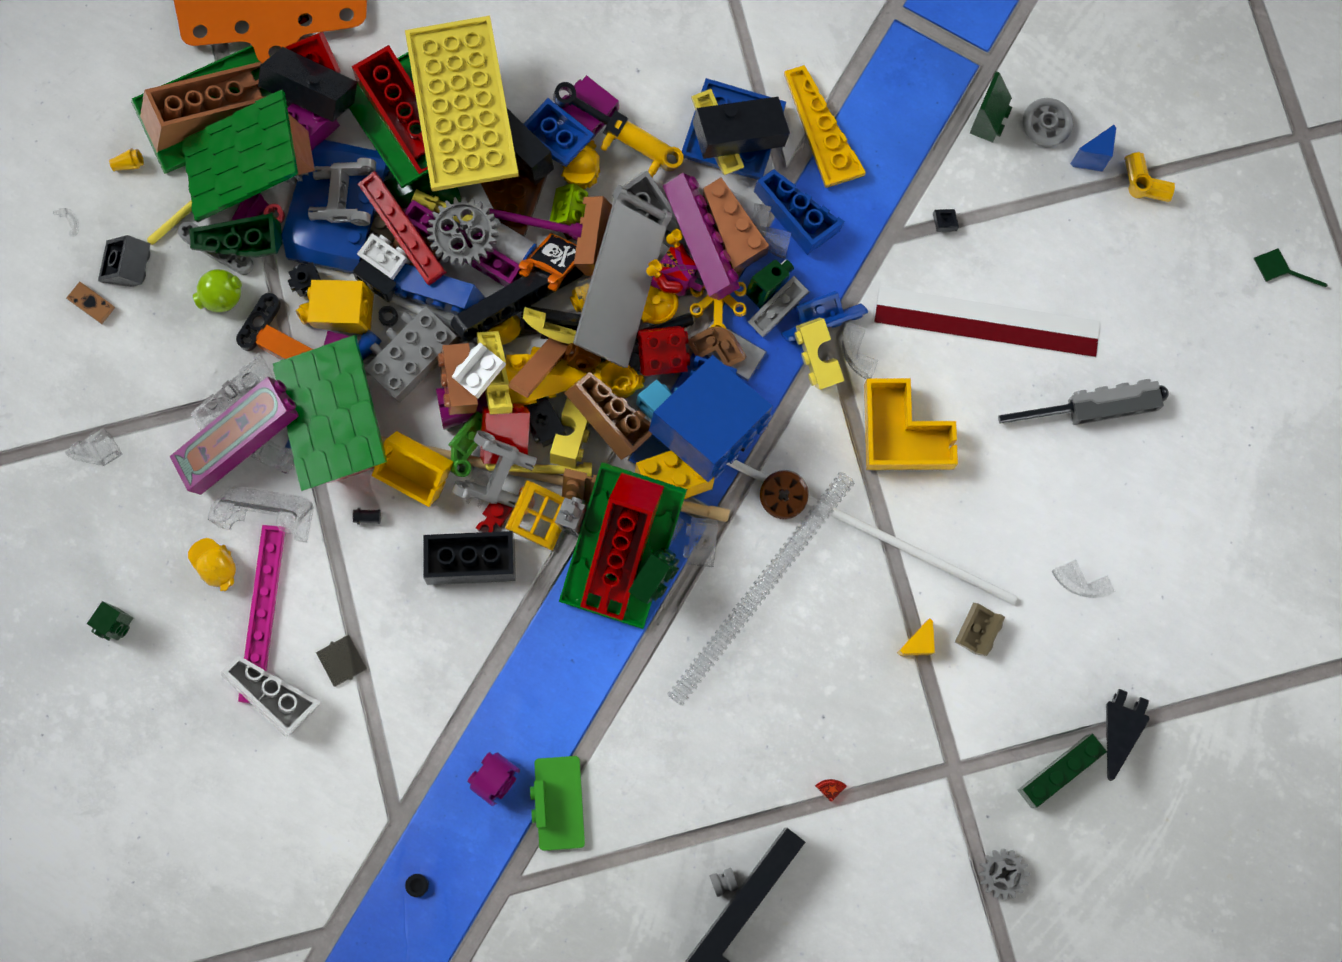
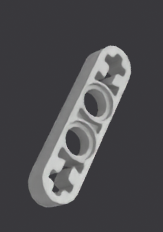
(225, 261)

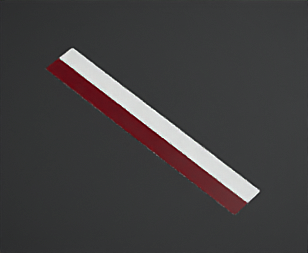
(987, 321)

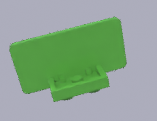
(558, 803)

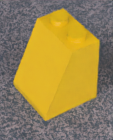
(340, 306)

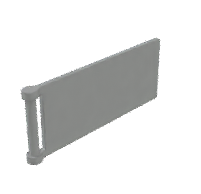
(620, 279)

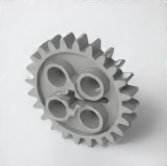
(445, 240)

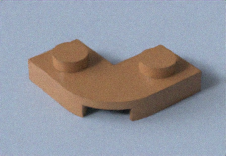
(720, 340)

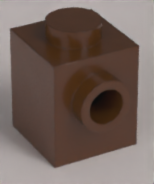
(581, 358)

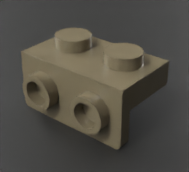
(980, 630)

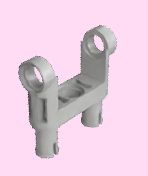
(339, 179)
(493, 491)

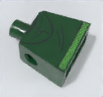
(768, 281)

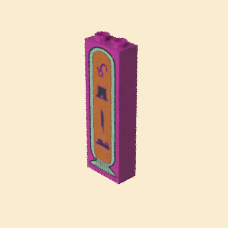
(234, 435)

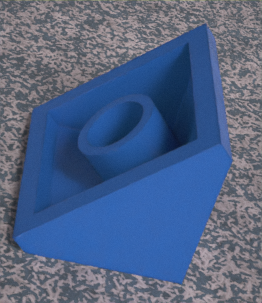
(1097, 152)

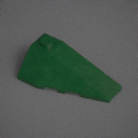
(242, 237)

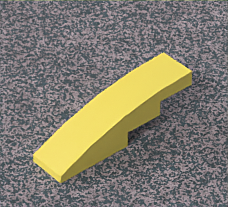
(498, 391)

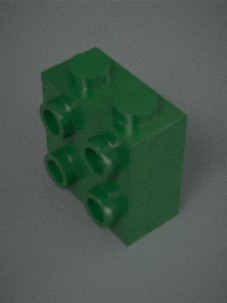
(655, 573)

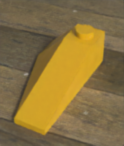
(557, 381)

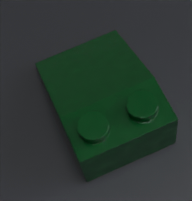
(993, 110)

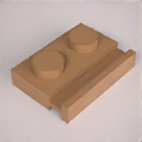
(577, 484)

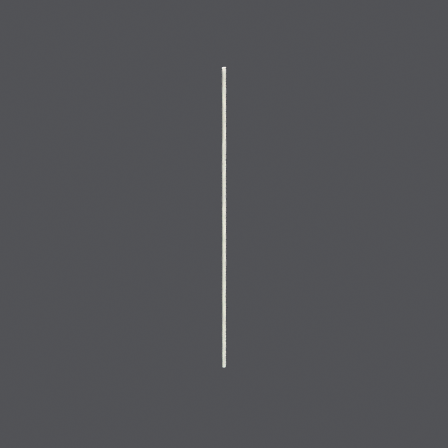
(811, 500)

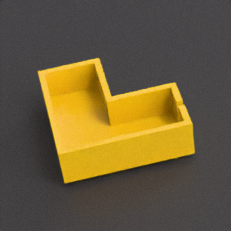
(895, 439)

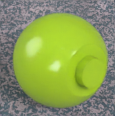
(217, 291)

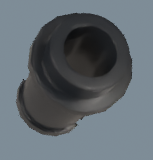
(366, 516)

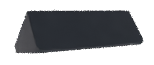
(375, 280)

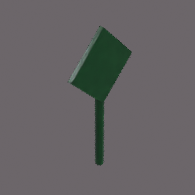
(1274, 265)

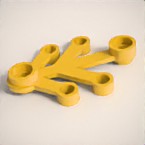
(718, 305)

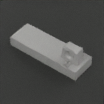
(778, 306)

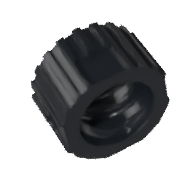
(393, 321)

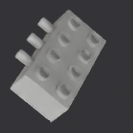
(410, 353)

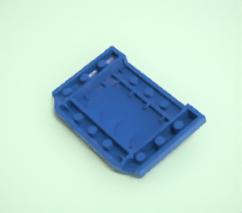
(320, 241)

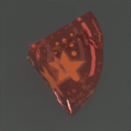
(830, 788)

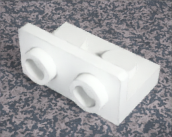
(383, 256)
(478, 370)

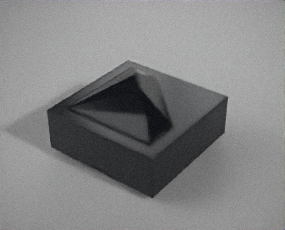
(945, 220)

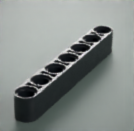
(507, 303)

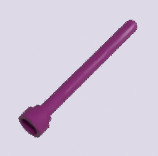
(573, 230)

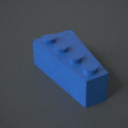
(797, 212)
(444, 294)

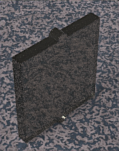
(341, 660)

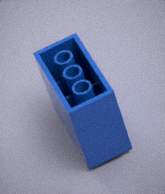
(710, 418)

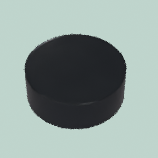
(417, 885)

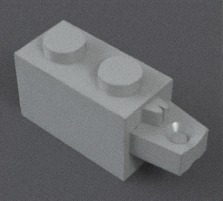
(571, 516)

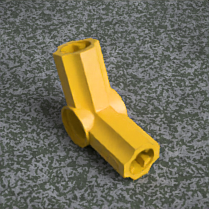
(1138, 173)

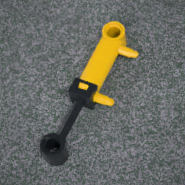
(620, 128)

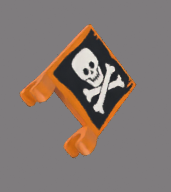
(553, 256)

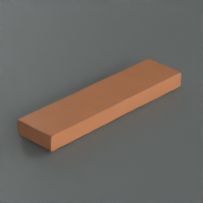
(538, 367)

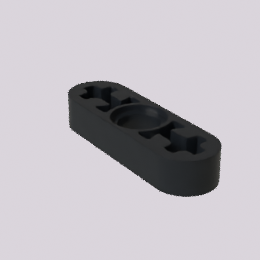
(272, 311)

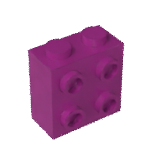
(597, 97)
(317, 126)

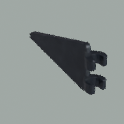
(1123, 730)

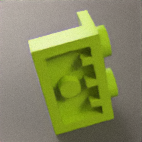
(568, 204)

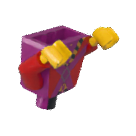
(676, 269)

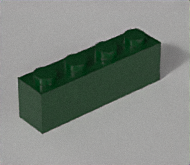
(1062, 770)

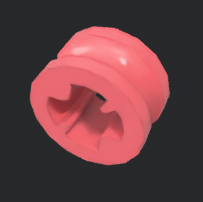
(272, 207)

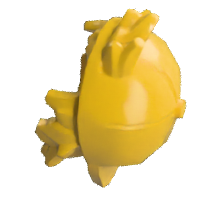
(584, 167)
(621, 380)
(213, 563)

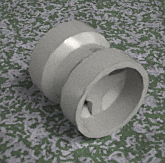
(723, 882)

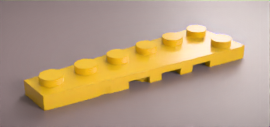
(828, 144)

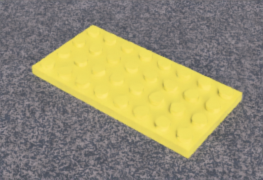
(461, 103)

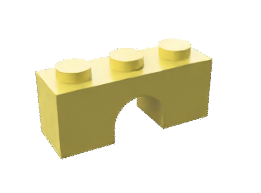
(811, 336)
(567, 449)

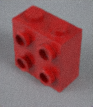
(663, 350)

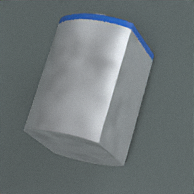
(513, 244)

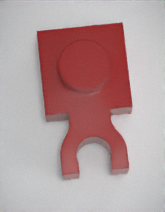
(494, 515)

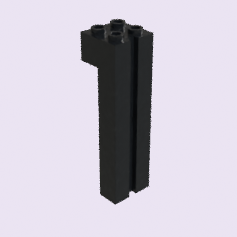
(747, 898)

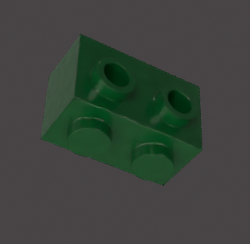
(109, 622)

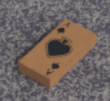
(90, 302)

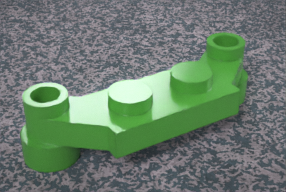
(463, 445)

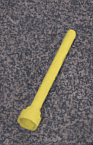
(168, 225)
(586, 467)

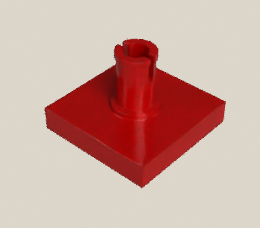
(316, 49)

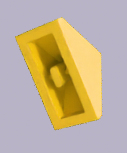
(921, 642)

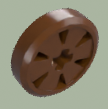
(797, 497)

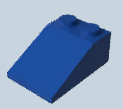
(558, 132)

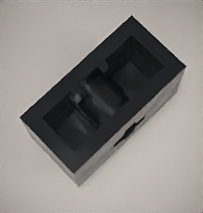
(553, 426)

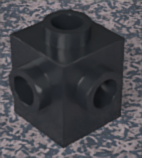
(301, 278)

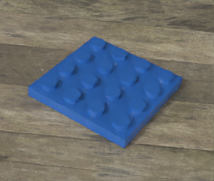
(753, 162)

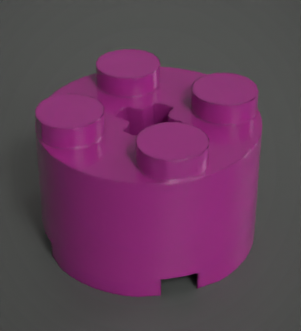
(493, 778)

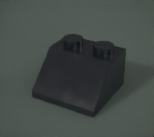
(124, 261)

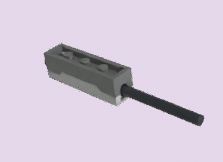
(1102, 403)

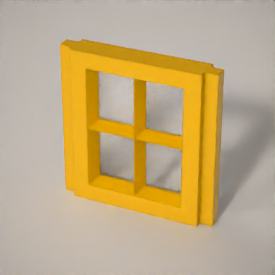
(536, 515)

